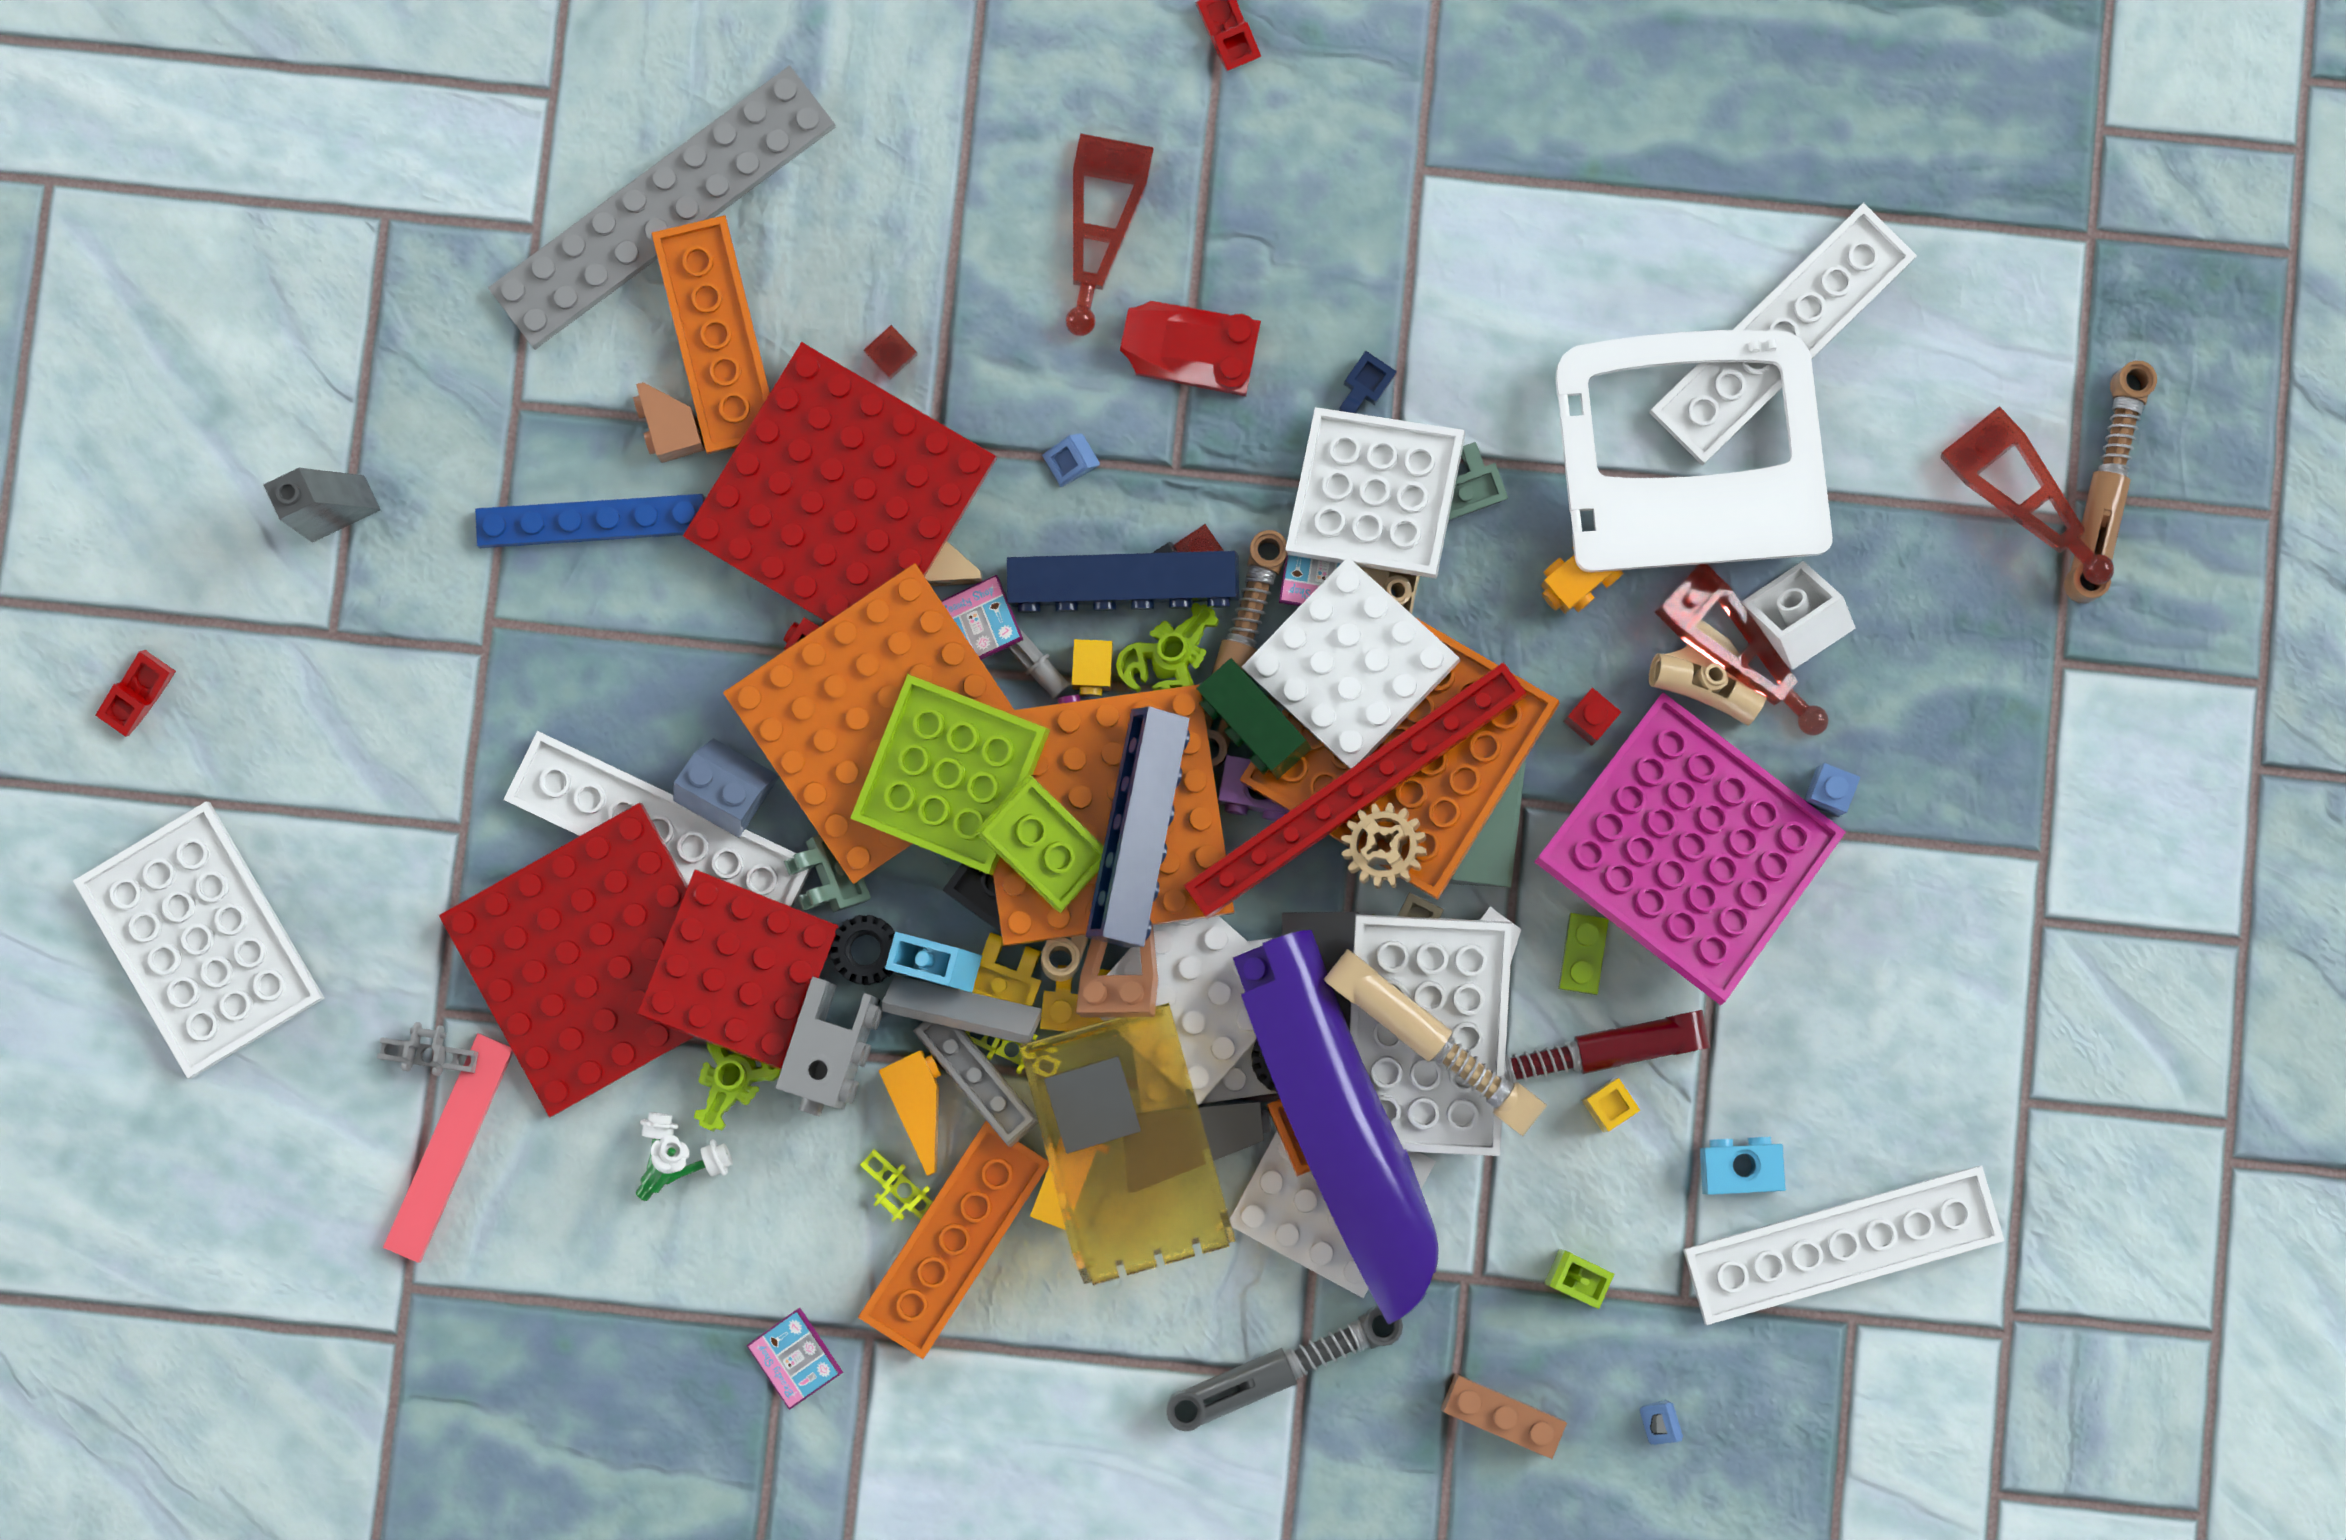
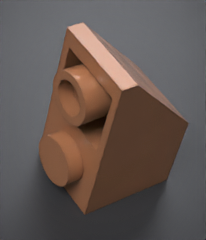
(670, 422)

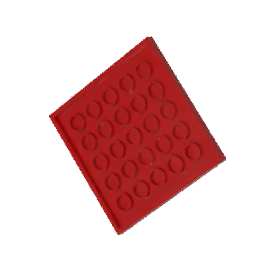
(837, 488)
(571, 954)

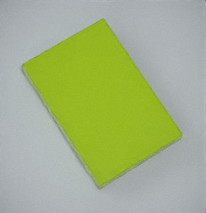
(1043, 843)

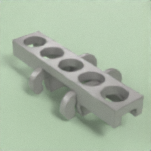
(407, 1051)

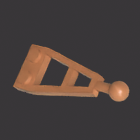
(1118, 993)

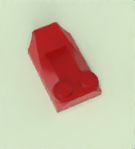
(1191, 346)

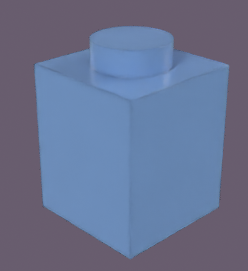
(1831, 789)

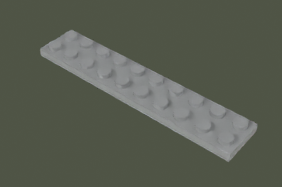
(680, 189)

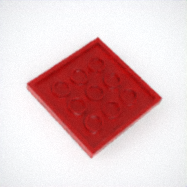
(736, 969)

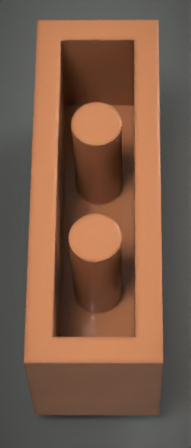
(1503, 1416)

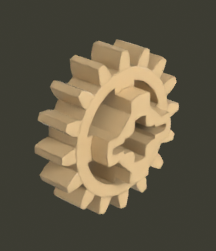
(1371, 855)

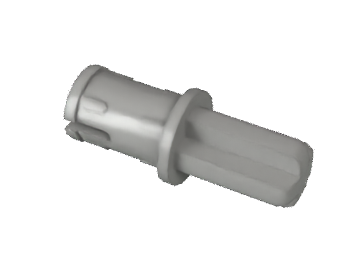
(1039, 666)

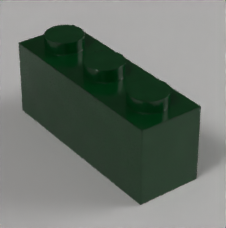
(1252, 720)

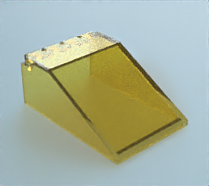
(1142, 1189)

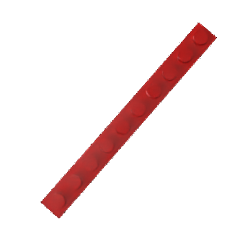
(1355, 790)

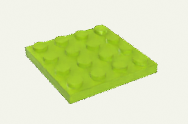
(946, 771)

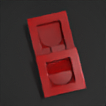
(1228, 32)
(136, 693)

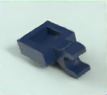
(1367, 381)

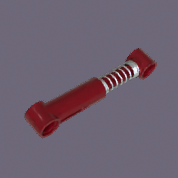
(1614, 1047)

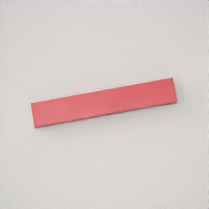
(448, 1150)

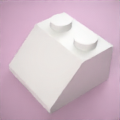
(1800, 614)

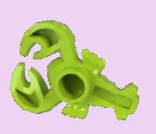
(1171, 654)
(728, 1084)

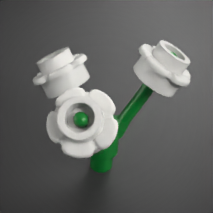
(669, 1156)

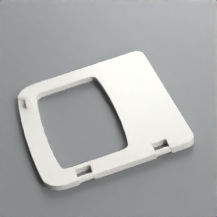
(1705, 517)

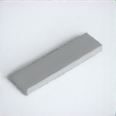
(961, 1009)
(978, 1080)

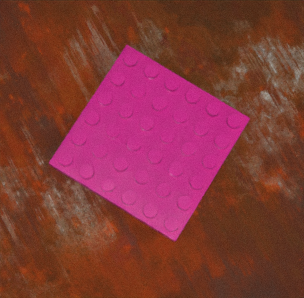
(1690, 848)

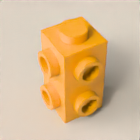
(1571, 587)

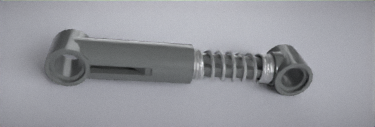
(1277, 1371)

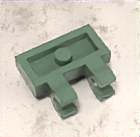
(1478, 487)
(836, 887)

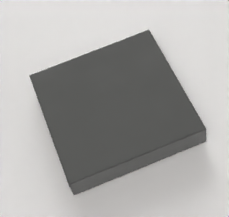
(1092, 1104)

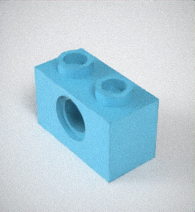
(933, 962)
(1765, 1173)

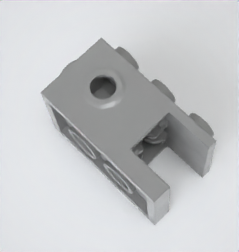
(824, 1055)

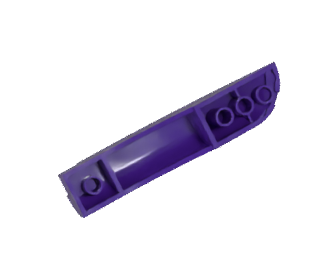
(1340, 1120)

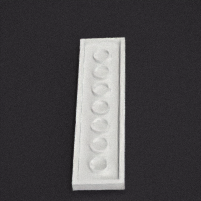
(1809, 303)
(586, 792)
(1843, 1245)

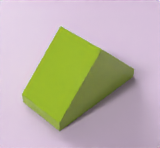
(1579, 1278)

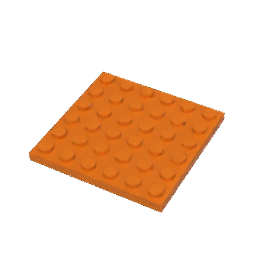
(833, 693)
(1081, 773)
(1448, 795)

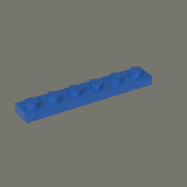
(585, 520)

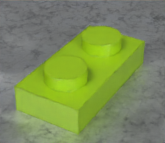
(1583, 954)

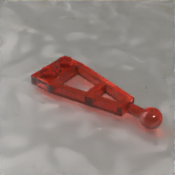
(1114, 162)
(1989, 442)
(1690, 604)

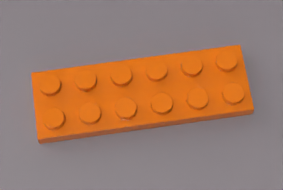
(713, 329)
(953, 1241)

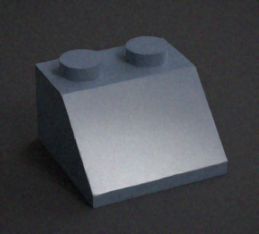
(723, 786)

